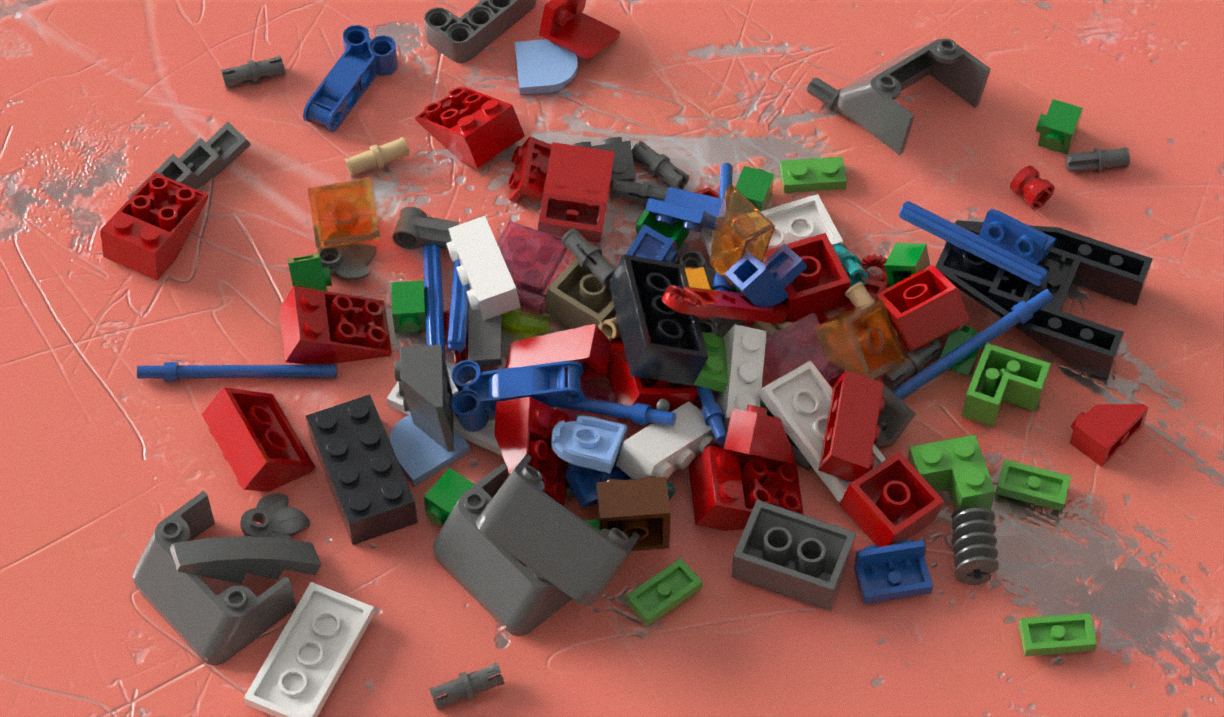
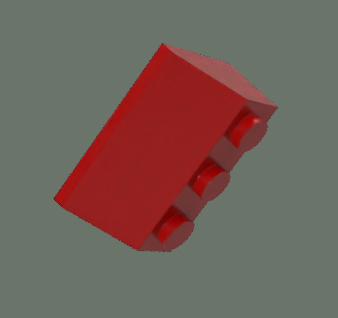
(256, 439)

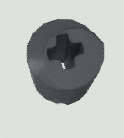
(974, 545)

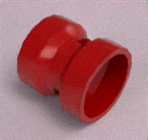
(1032, 187)

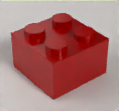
(821, 284)
(923, 307)
(891, 501)

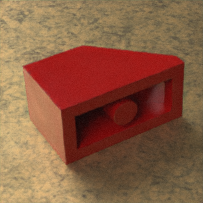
(1106, 429)
(758, 435)

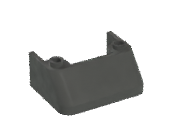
(873, 96)
(552, 537)
(490, 574)
(206, 622)

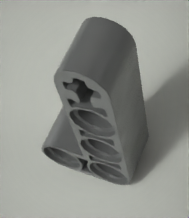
(471, 33)

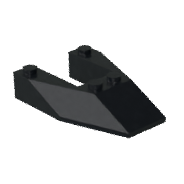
(1071, 261)

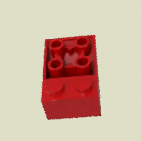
(472, 125)
(576, 191)
(152, 225)
(332, 327)
(646, 391)
(526, 428)
(730, 483)

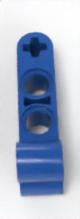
(351, 76)
(542, 382)

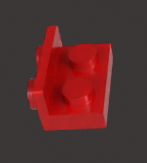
(529, 169)

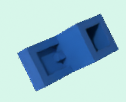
(766, 281)

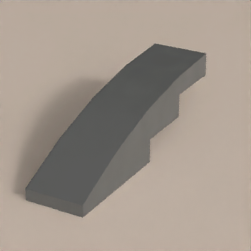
(204, 158)
(236, 556)

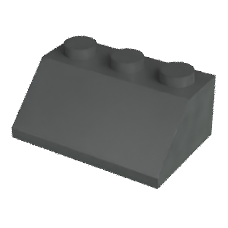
(427, 391)
(793, 554)

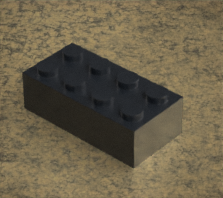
(655, 337)
(361, 469)

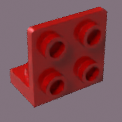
(575, 31)

